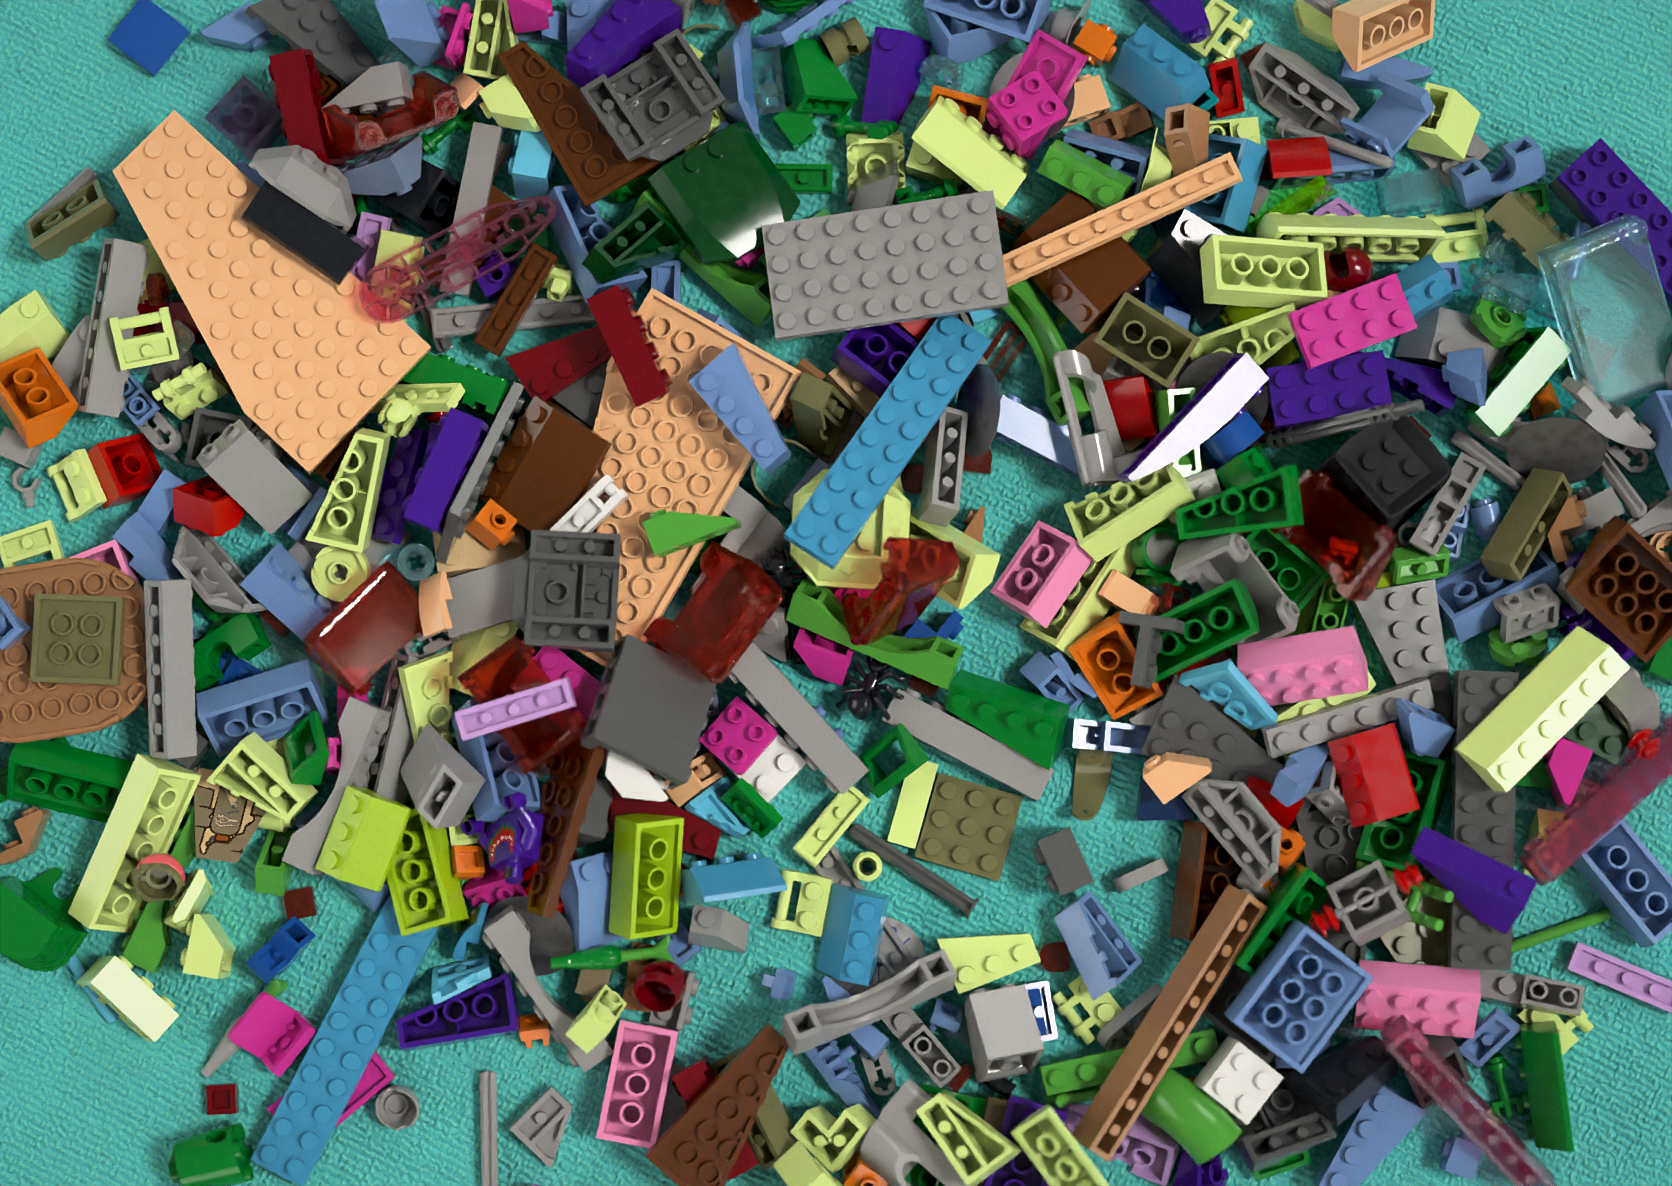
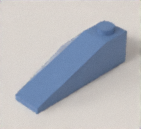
(961, 39)

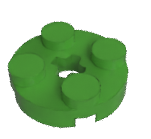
(1498, 332)
(1530, 650)

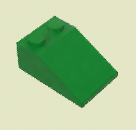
(1246, 467)
(1288, 566)

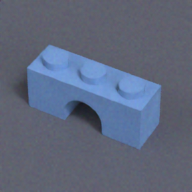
(1520, 167)

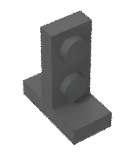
(1148, 643)

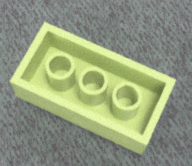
(1262, 272)

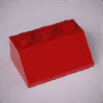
(1373, 775)

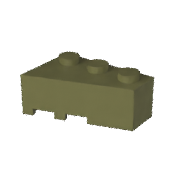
(1525, 224)
(817, 409)

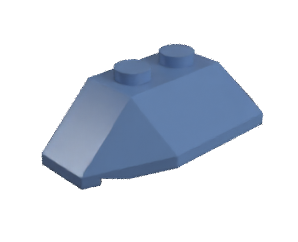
(736, 79)

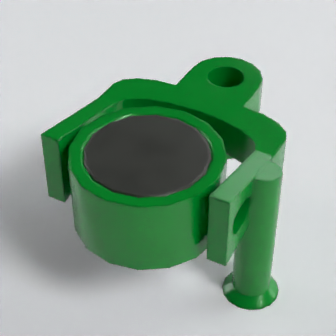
(1155, 552)

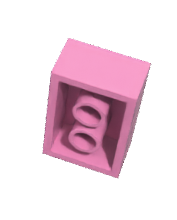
(1042, 574)

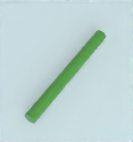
(1561, 930)

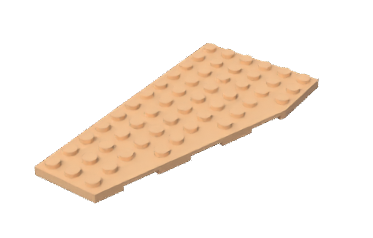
(279, 329)
(672, 453)

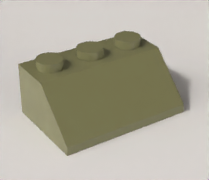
(71, 221)
(1147, 340)

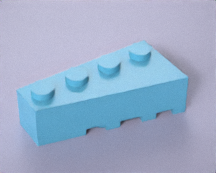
(532, 164)

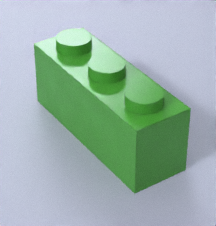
(1085, 174)

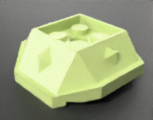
(862, 560)

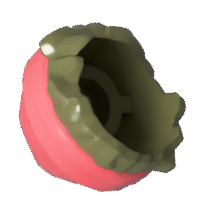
(159, 878)

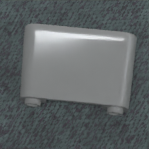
(1226, 557)

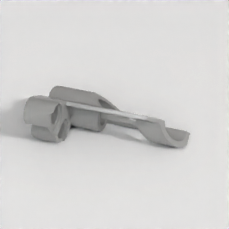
(758, 532)

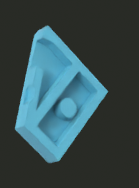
(714, 811)
(459, 976)

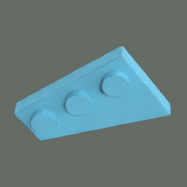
(1233, 691)

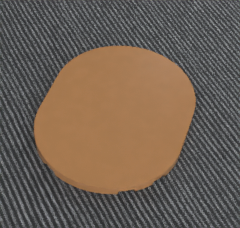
(62, 709)

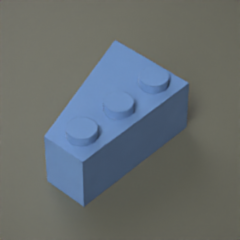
(1122, 156)
(1096, 945)

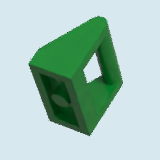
(306, 750)
(912, 752)

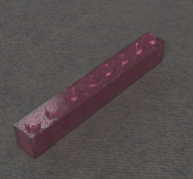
(1598, 811)
(1464, 1105)

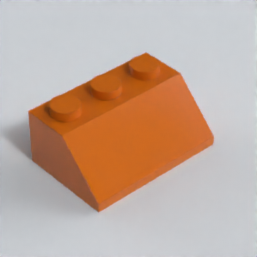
(34, 397)
(1107, 661)

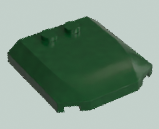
(724, 194)

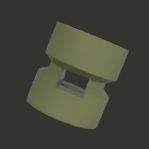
(845, 41)

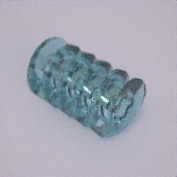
(418, 573)

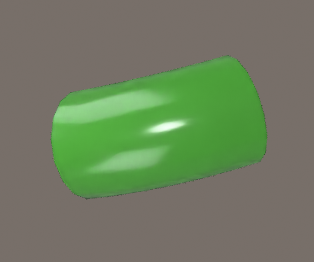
(1190, 1117)

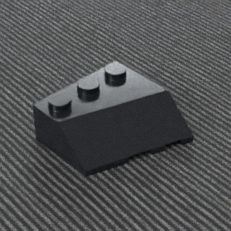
(1178, 262)
(1342, 1077)

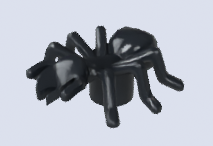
(780, 574)
(868, 694)

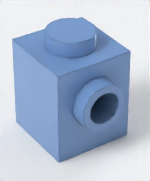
(1460, 1156)

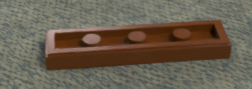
(516, 299)

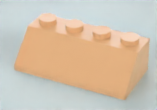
(1380, 28)

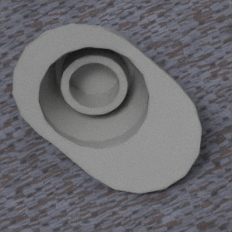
(1066, 22)

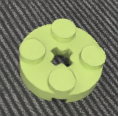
(326, 565)

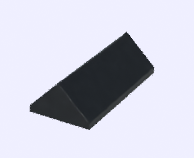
(304, 233)

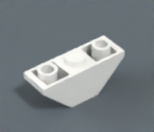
(632, 779)

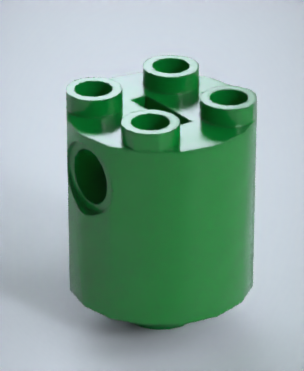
(212, 1158)

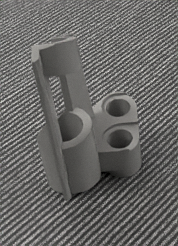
(1101, 454)
(897, 1143)

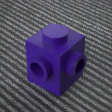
(496, 281)

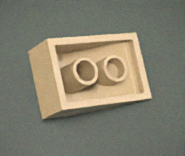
(471, 554)

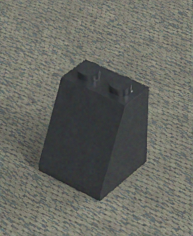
(430, 202)

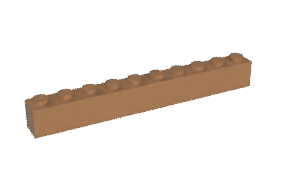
(1169, 1022)

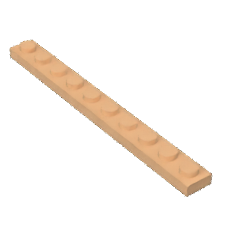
(1120, 218)

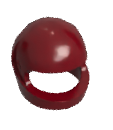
(1347, 269)
(661, 986)

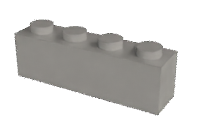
(943, 468)

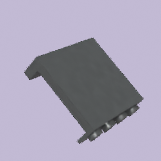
(650, 710)

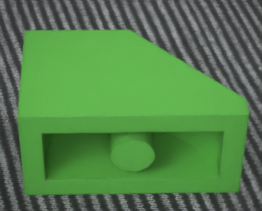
(272, 873)

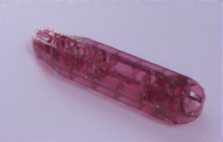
(471, 248)

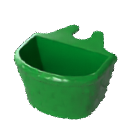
(37, 924)

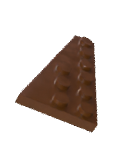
(570, 127)
(563, 812)
(715, 1126)

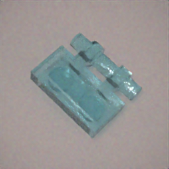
(1501, 257)

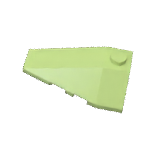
(31, 325)
(1257, 336)

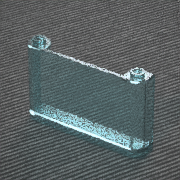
(1610, 308)

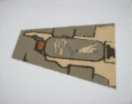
(222, 820)

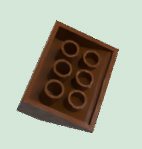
(1092, 282)
(545, 465)
(1626, 587)
(1201, 879)

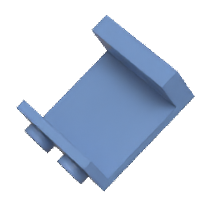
(1391, 118)
(301, 522)

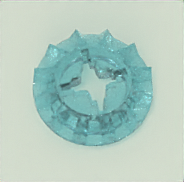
(951, 73)

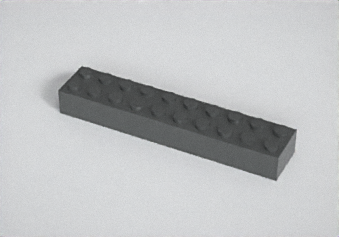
(1478, 820)

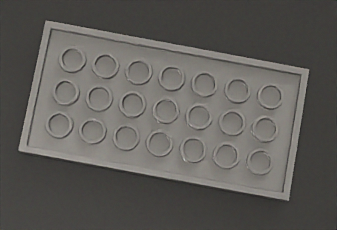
(885, 265)

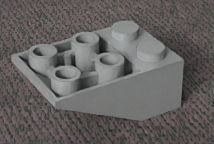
(440, 780)

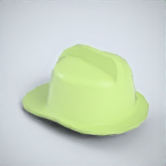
(1159, 166)

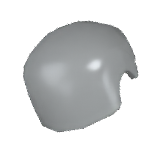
(397, 1107)

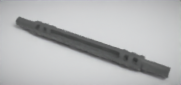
(1337, 424)

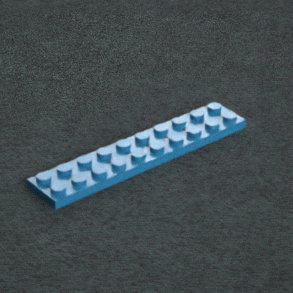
(887, 440)
(342, 1048)

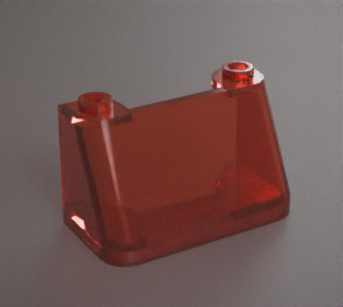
(431, 106)
(1340, 536)
(908, 585)
(719, 616)
(366, 630)
(514, 670)

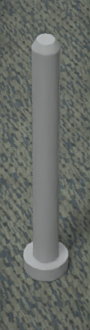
(1286, 127)

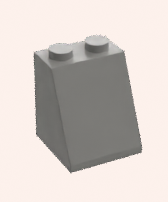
(1002, 1032)

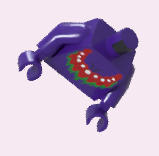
(511, 840)

